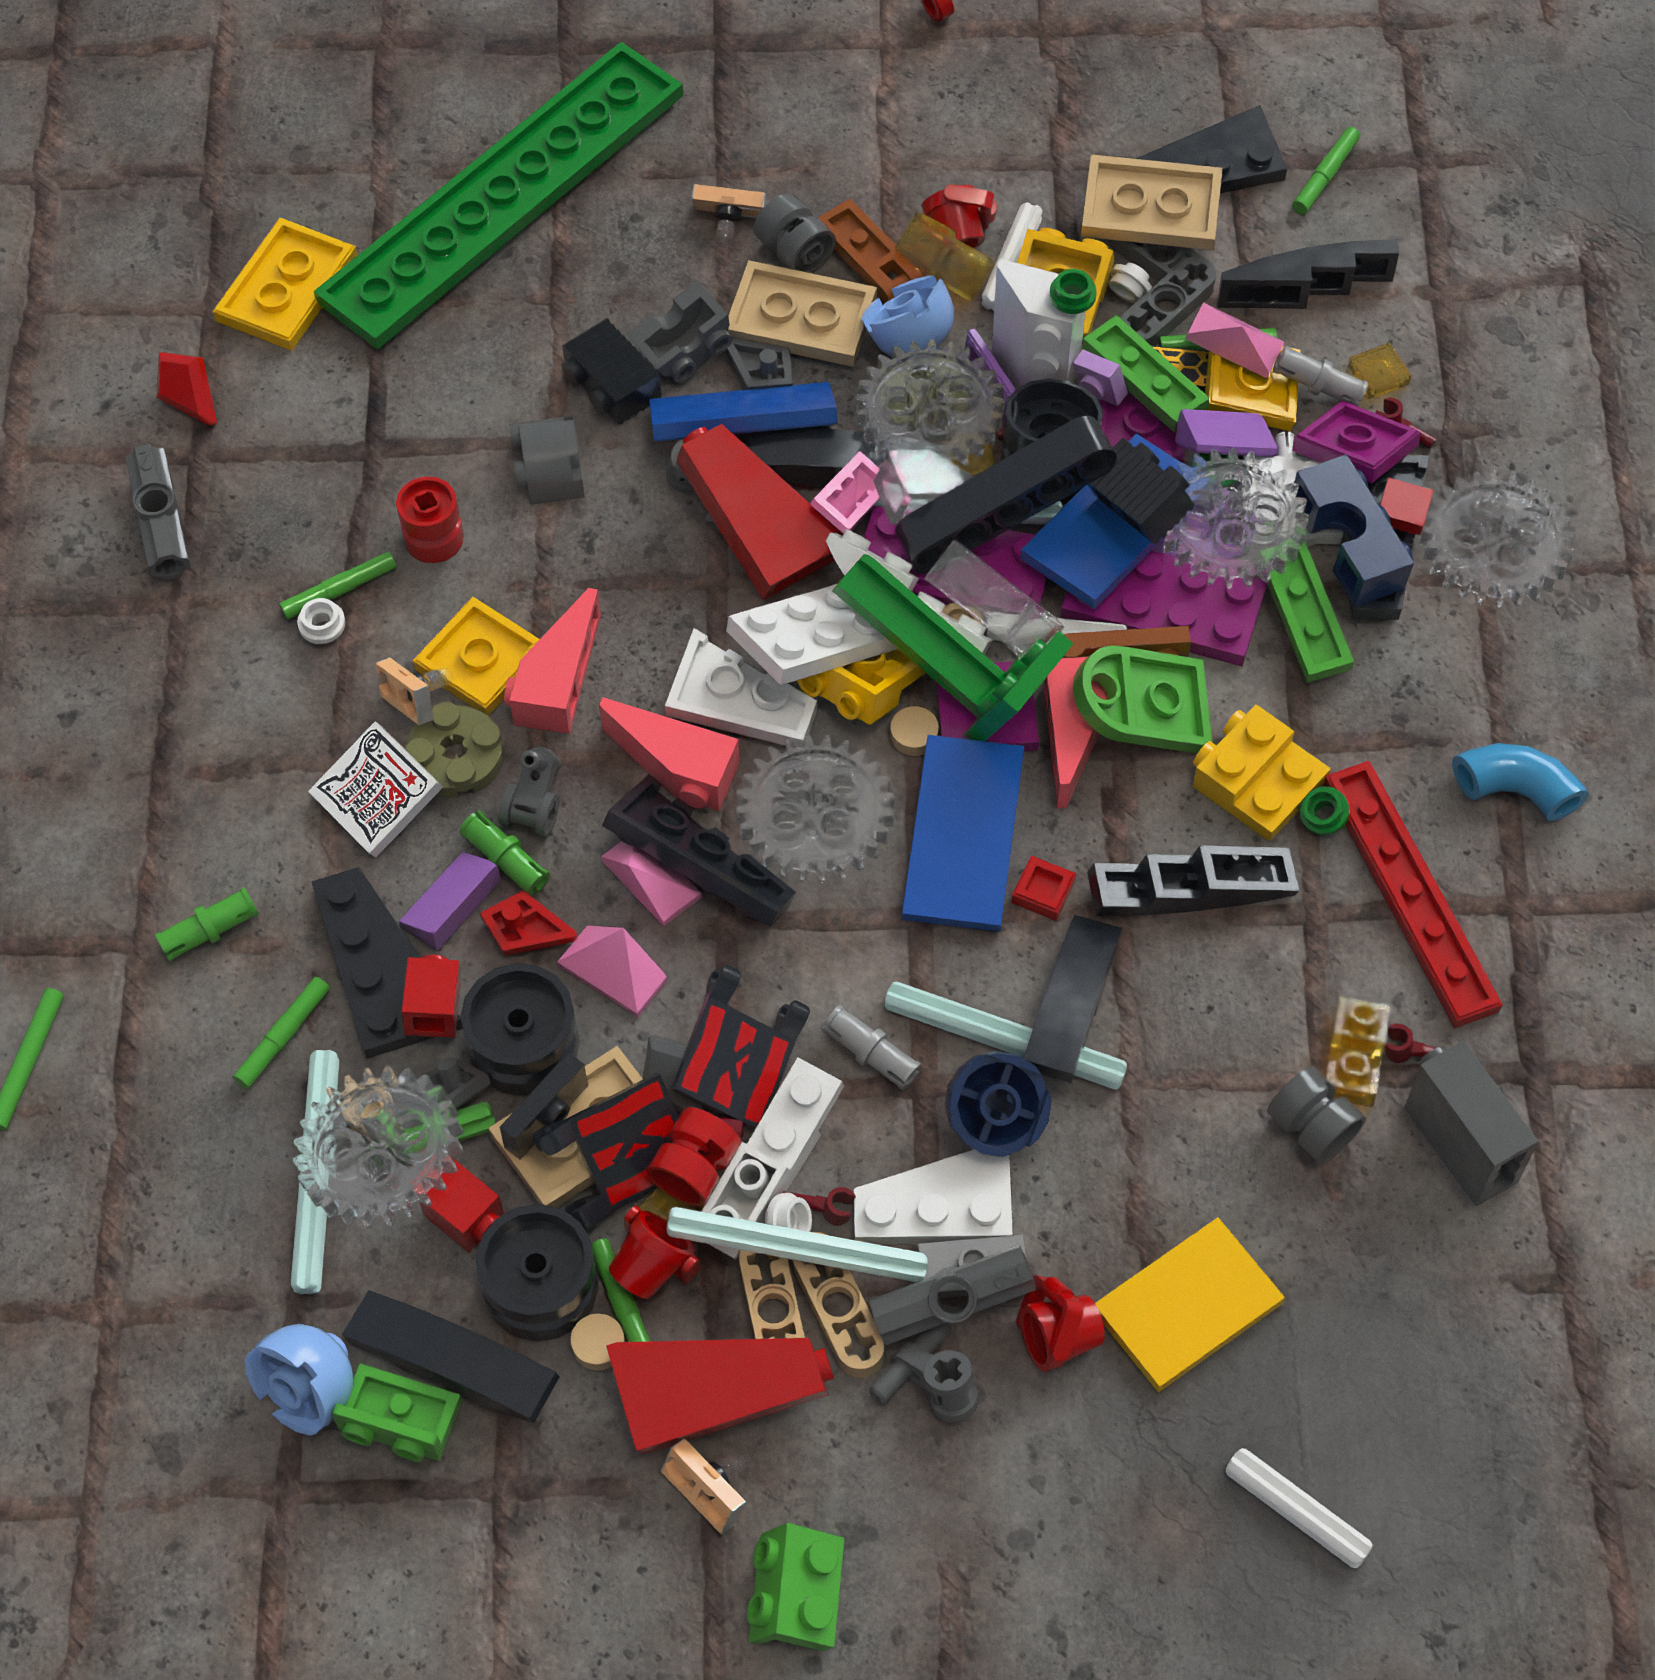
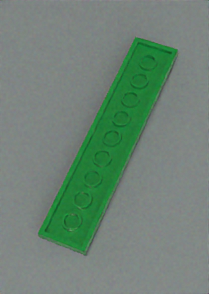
(498, 195)

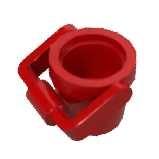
(959, 210)
(651, 1255)
(1060, 1327)

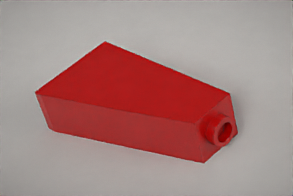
(757, 512)
(712, 1384)

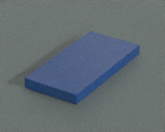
(744, 410)
(1089, 545)
(963, 833)

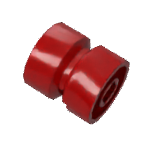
(430, 519)
(690, 1162)

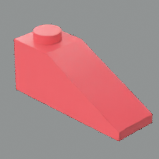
(554, 669)
(1068, 732)
(681, 756)

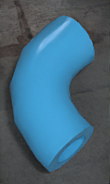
(1521, 771)

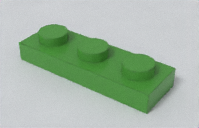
(1146, 372)
(1310, 619)

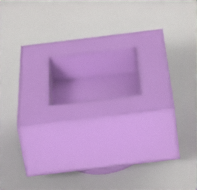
(1100, 377)

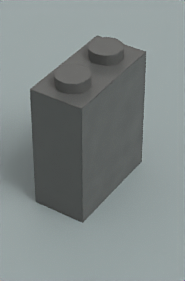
(1469, 1122)

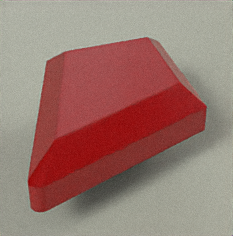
(185, 386)
(525, 925)

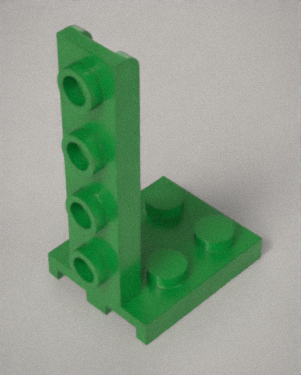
(944, 652)

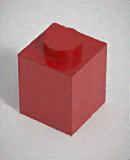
(431, 996)
(463, 1208)

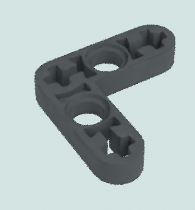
(1171, 285)

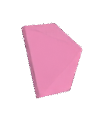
(1234, 340)
(849, 494)
(659, 889)
(614, 967)

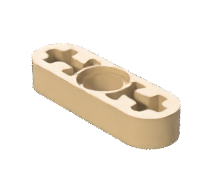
(779, 1274)
(841, 1344)

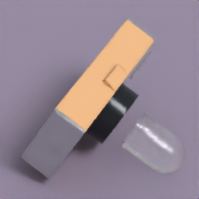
(729, 206)
(409, 690)
(707, 1482)

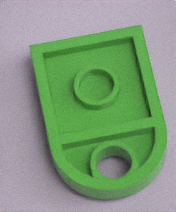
(1149, 700)

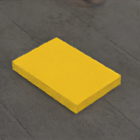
(276, 286)
(1188, 1304)

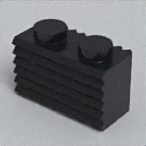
(610, 371)
(1143, 492)

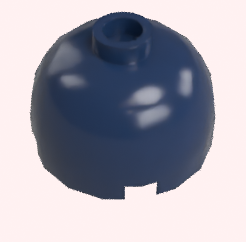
(997, 1103)

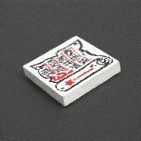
(375, 789)

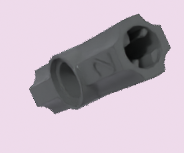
(157, 512)
(920, 1309)

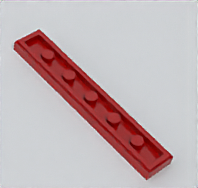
(1414, 897)

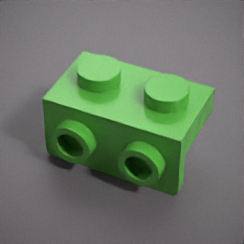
(398, 1413)
(796, 1587)

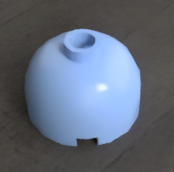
(916, 313)
(302, 1374)

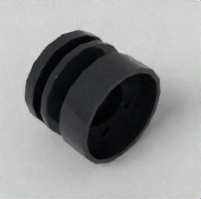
(1042, 408)

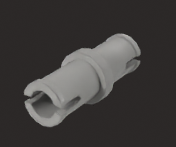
(1320, 376)
(871, 1047)

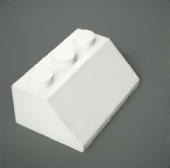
(1028, 332)

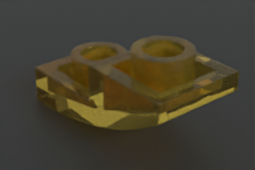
(938, 254)
(1357, 1049)

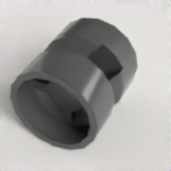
(794, 234)
(1323, 1121)

